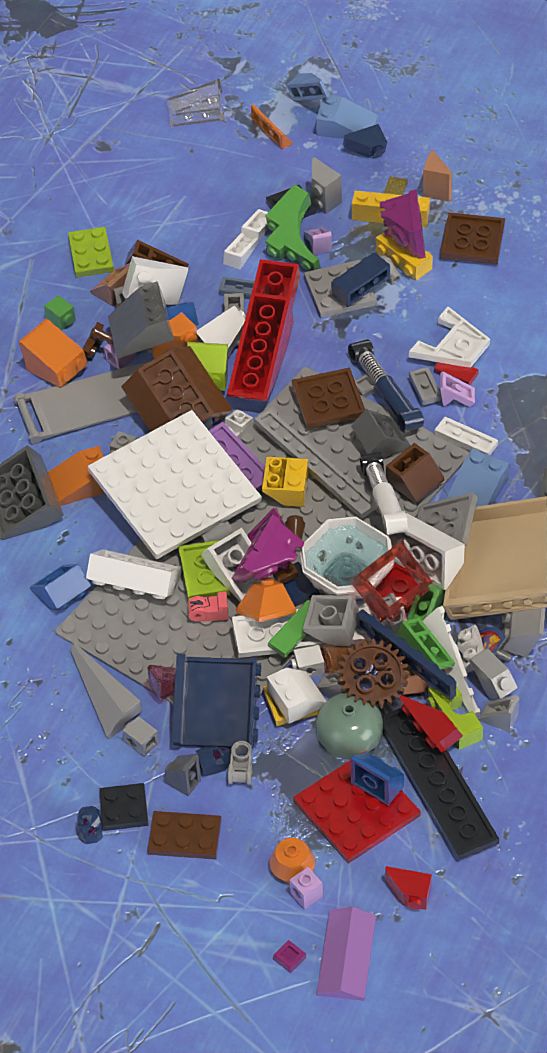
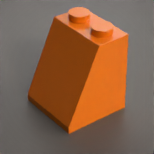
(52, 354)

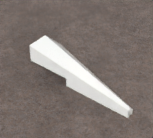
(436, 624)

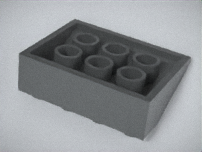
(140, 321)
(26, 495)

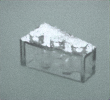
(197, 105)

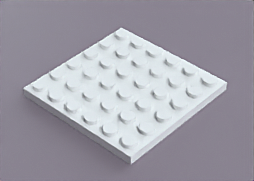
(174, 484)

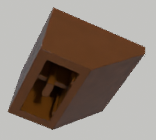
(414, 473)

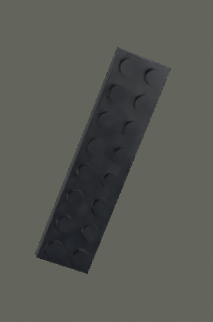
(440, 787)

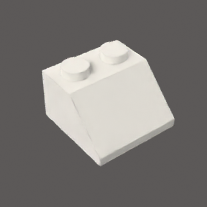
(294, 693)

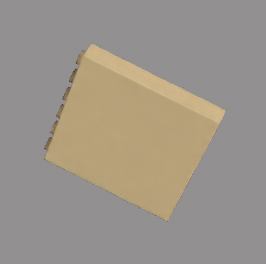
(502, 561)

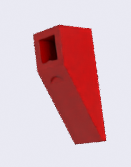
(436, 724)

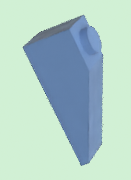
(307, 87)

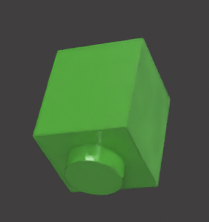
(60, 312)

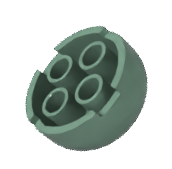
(348, 726)

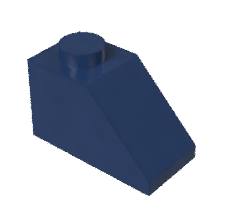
(366, 141)

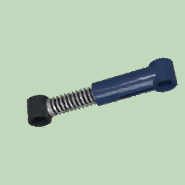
(407, 416)

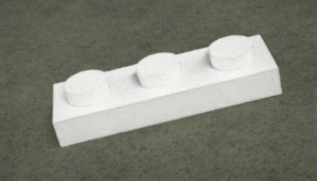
(465, 436)

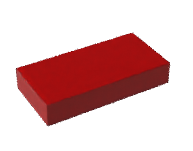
(464, 374)

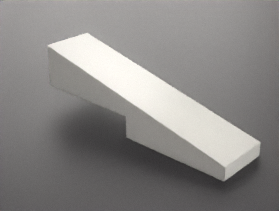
(245, 243)

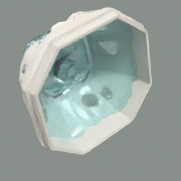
(342, 551)

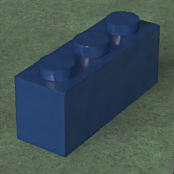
(360, 279)

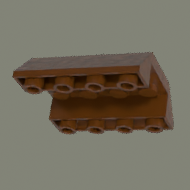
(173, 387)

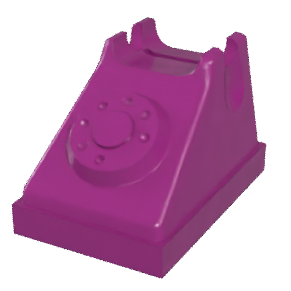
(404, 222)
(270, 550)

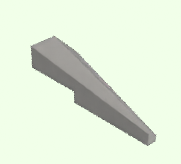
(109, 697)

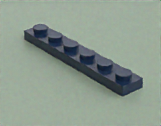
(414, 658)

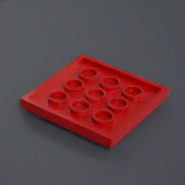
(351, 816)

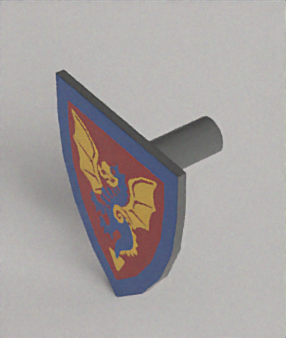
(493, 640)

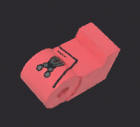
(208, 608)

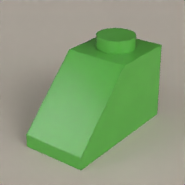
(427, 603)

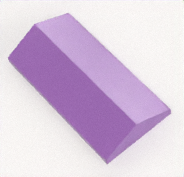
(346, 954)

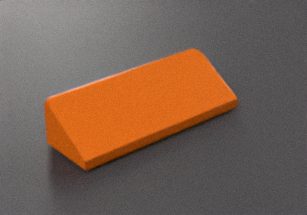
(269, 128)

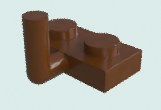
(95, 337)

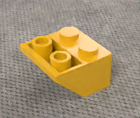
(286, 480)

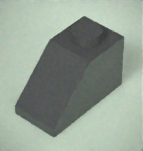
(183, 773)

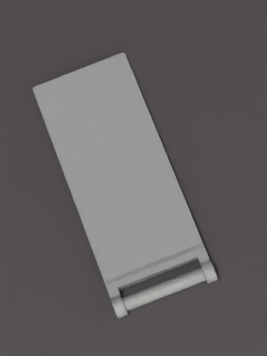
(78, 404)

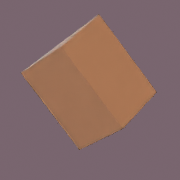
(437, 179)
(115, 279)

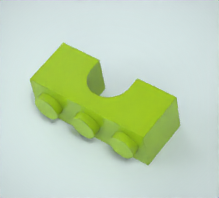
(466, 723)

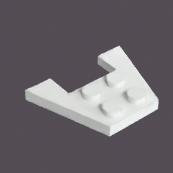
(459, 347)

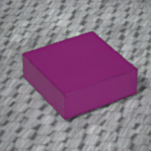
(289, 956)

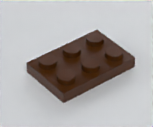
(184, 835)

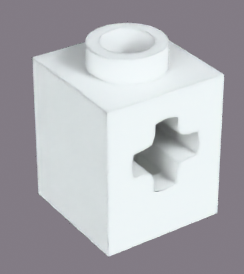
(309, 660)

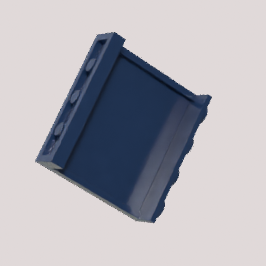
(215, 701)

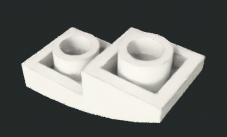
(238, 421)
(469, 644)

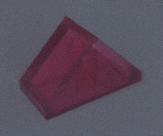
(162, 680)

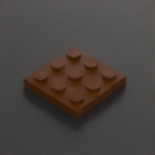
(472, 238)
(328, 398)

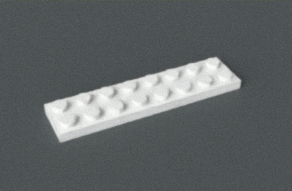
(253, 636)

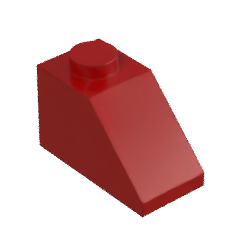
(409, 886)

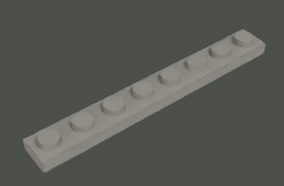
(318, 465)

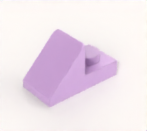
(319, 240)
(453, 388)

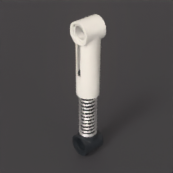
(393, 517)

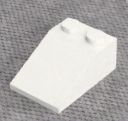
(169, 276)
(224, 559)

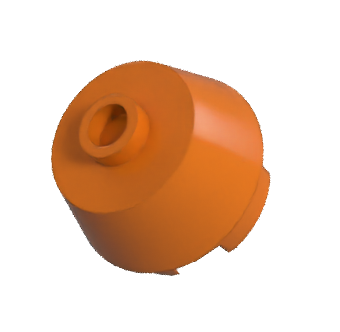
(291, 858)

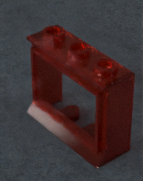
(373, 598)

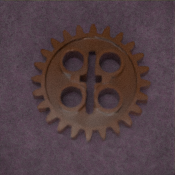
(366, 656)

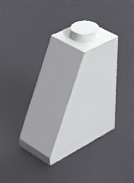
(223, 329)

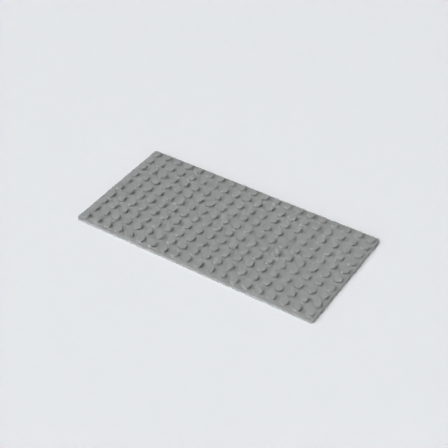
(141, 631)

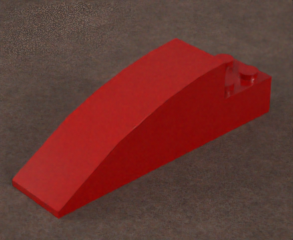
(265, 331)

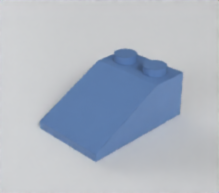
(341, 116)
(481, 475)

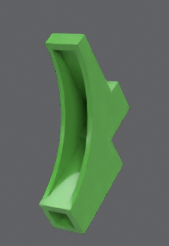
(285, 224)

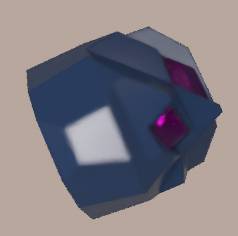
(213, 760)
(89, 824)

